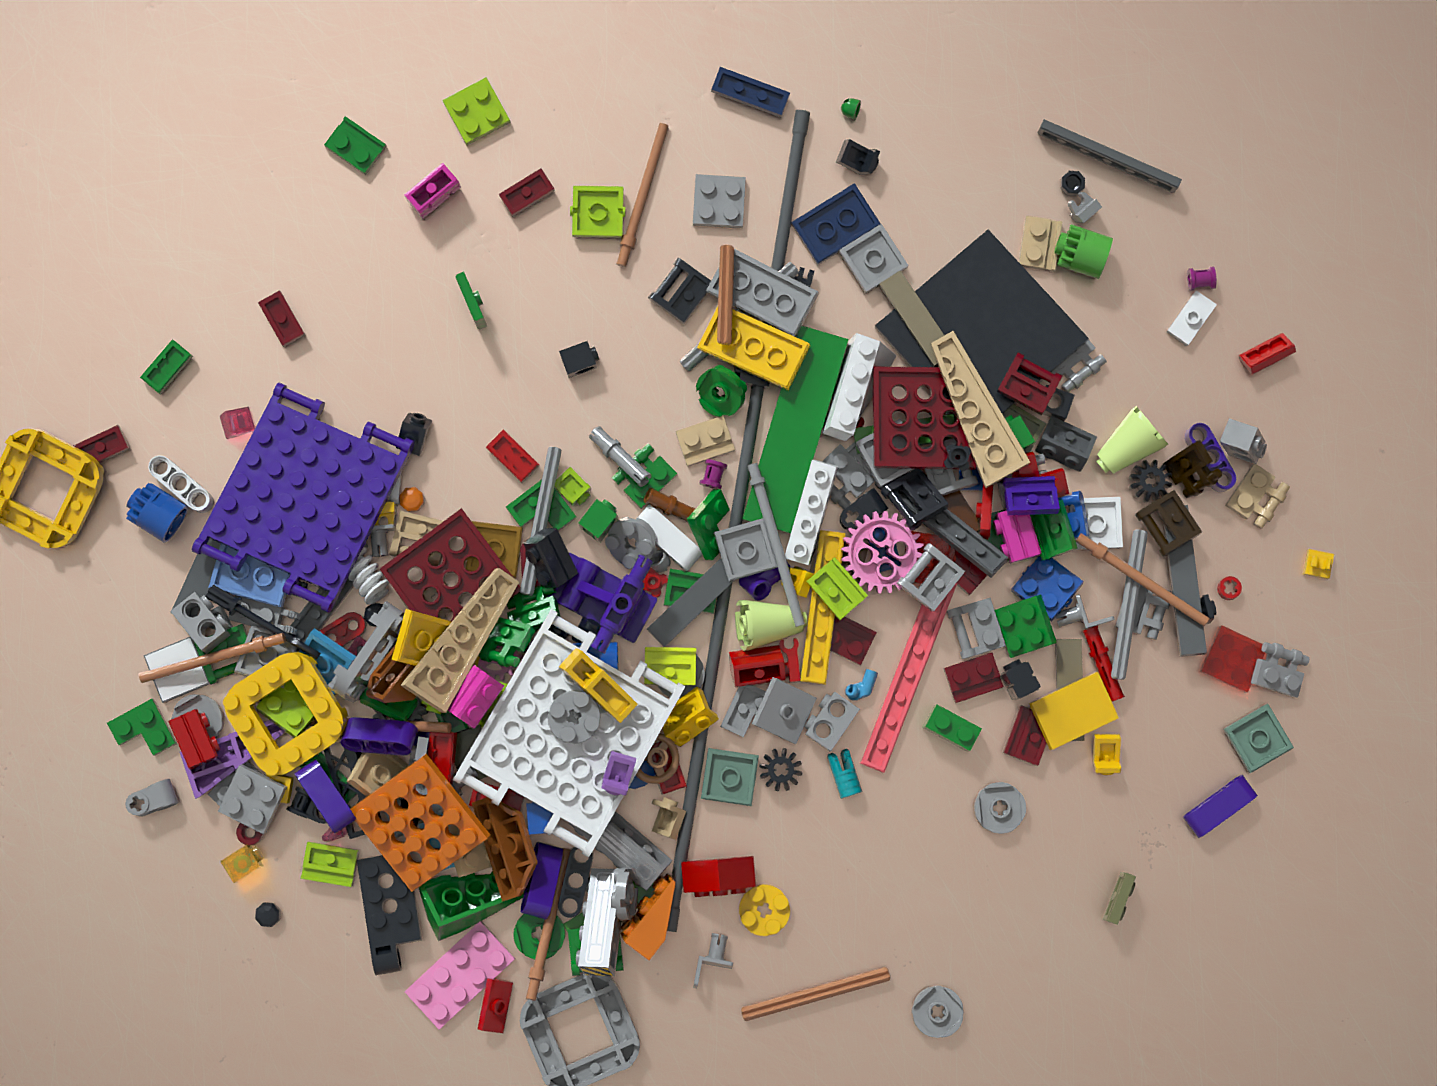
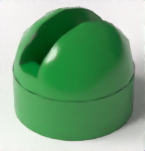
(851, 108)

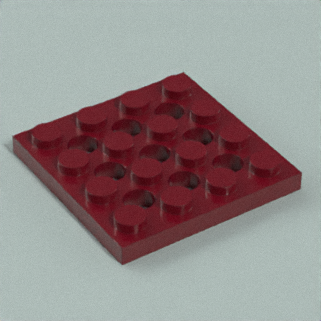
(885, 429)
(438, 540)

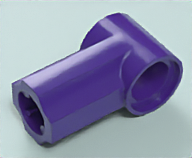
(760, 584)

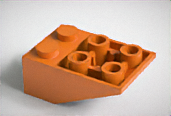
(650, 923)

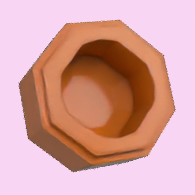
(411, 499)

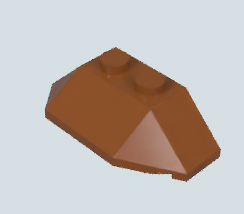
(387, 680)
(507, 846)

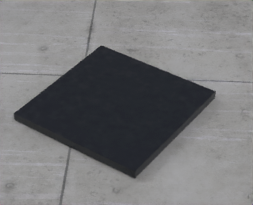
(994, 315)

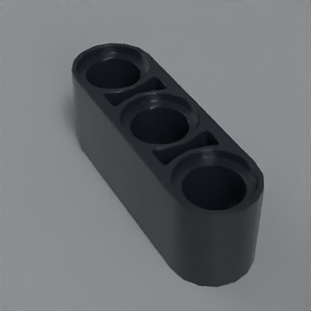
(575, 893)

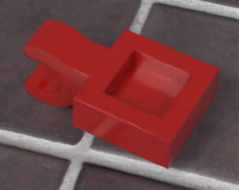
(792, 663)

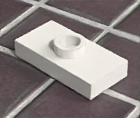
(1191, 318)

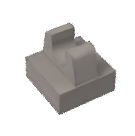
(1085, 210)

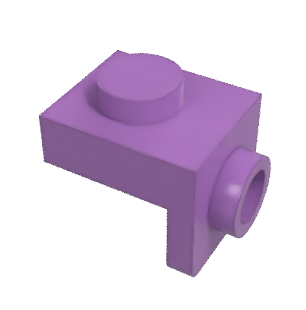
(618, 773)

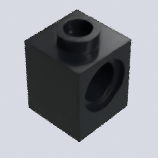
(579, 359)
(1065, 401)

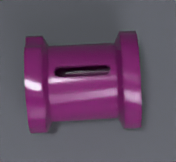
(1201, 278)
(713, 474)

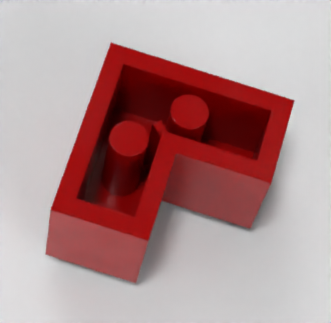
(718, 876)

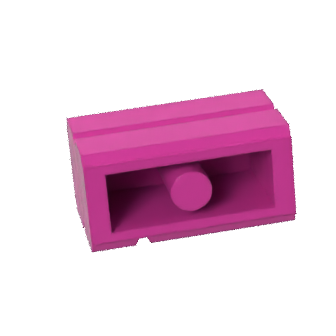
(432, 190)
(1017, 535)
(475, 696)

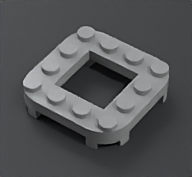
(353, 681)
(595, 1066)

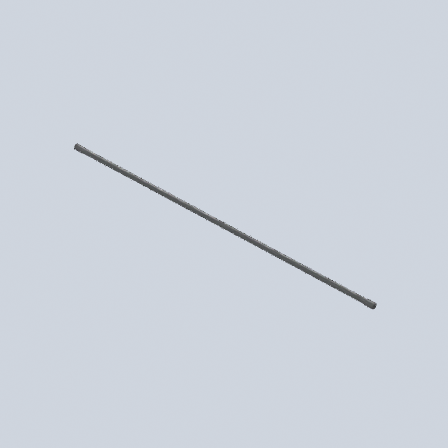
(799, 132)

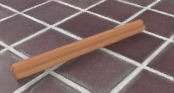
(815, 994)

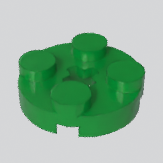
(729, 382)
(528, 945)

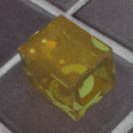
(242, 862)

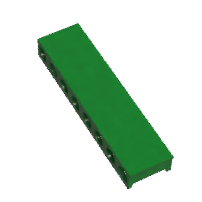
(797, 428)

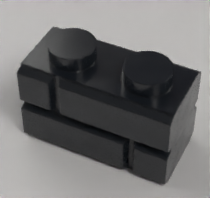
(550, 558)
(1019, 679)

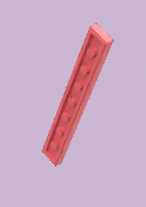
(904, 685)

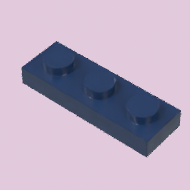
(750, 92)

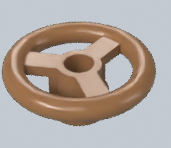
(663, 758)

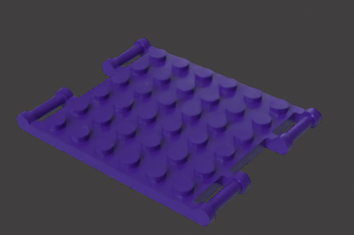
(304, 497)

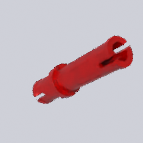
(1103, 662)

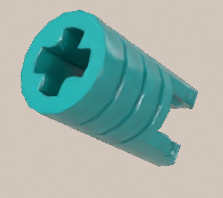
(846, 780)

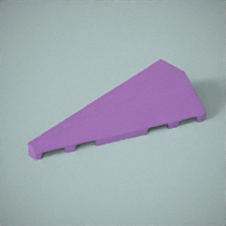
(229, 758)

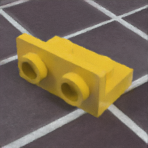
(689, 717)

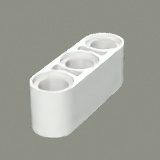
(170, 478)
(671, 539)

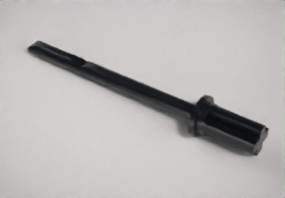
(233, 605)

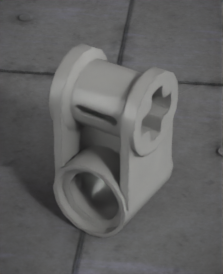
(156, 798)

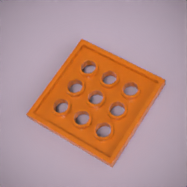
(420, 806)

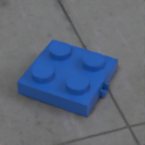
(1050, 580)

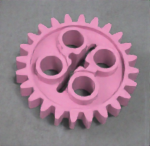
(894, 532)

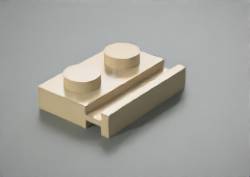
(1039, 243)
(705, 440)

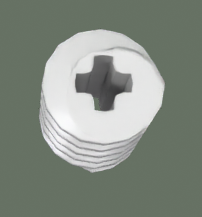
(367, 580)

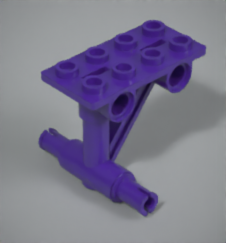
(613, 602)

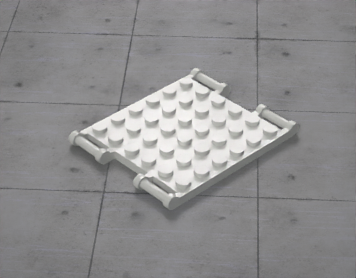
(553, 773)

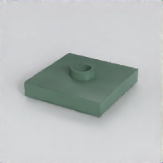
(1258, 738)
(729, 777)

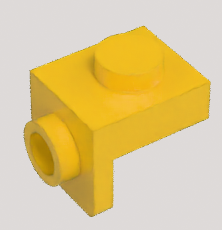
(1107, 753)

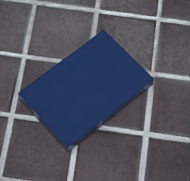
(835, 223)

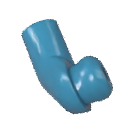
(864, 688)

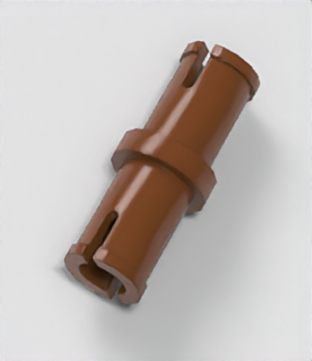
(668, 504)

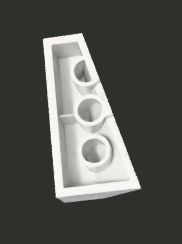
(855, 384)

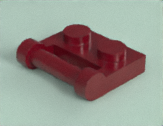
(1025, 390)

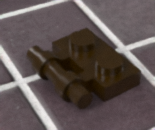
(1191, 461)

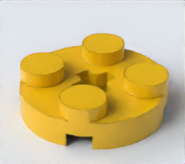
(757, 897)

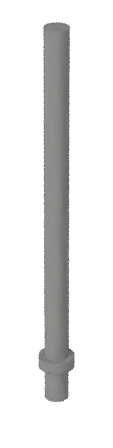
(757, 481)

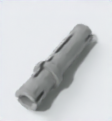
(613, 449)

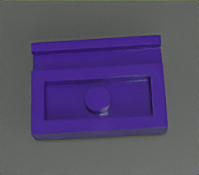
(1031, 495)

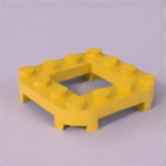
(78, 501)
(316, 694)

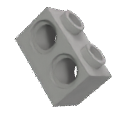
(1243, 441)
(197, 625)
(836, 724)

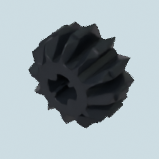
(1153, 472)
(781, 778)

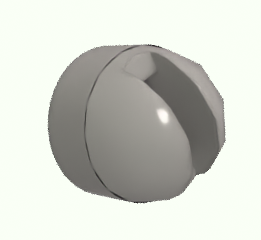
(664, 561)

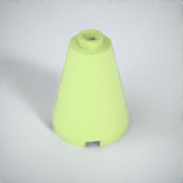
(1130, 443)
(764, 623)

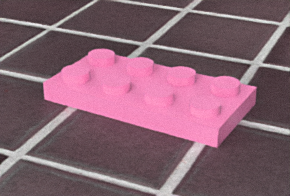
(459, 975)

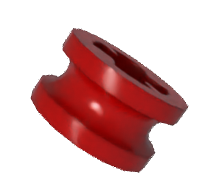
(1221, 587)

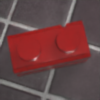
(756, 666)
(193, 738)

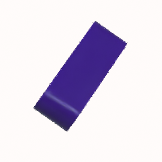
(1213, 446)
(379, 736)
(325, 796)
(1220, 806)
(541, 887)

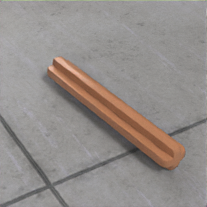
(725, 296)

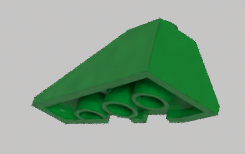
(461, 902)

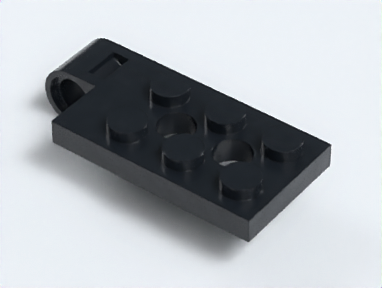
(386, 929)

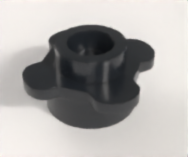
(951, 461)

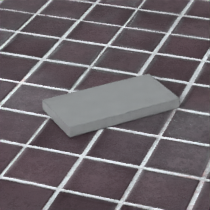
(768, 294)

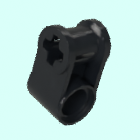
(864, 505)
(304, 807)

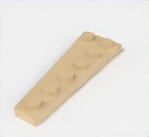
(984, 426)
(453, 654)

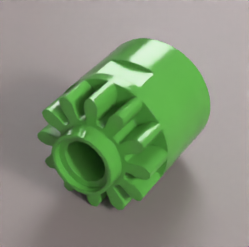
(1083, 251)

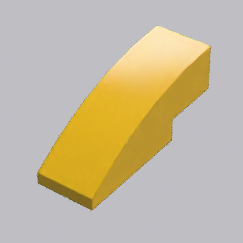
(598, 685)

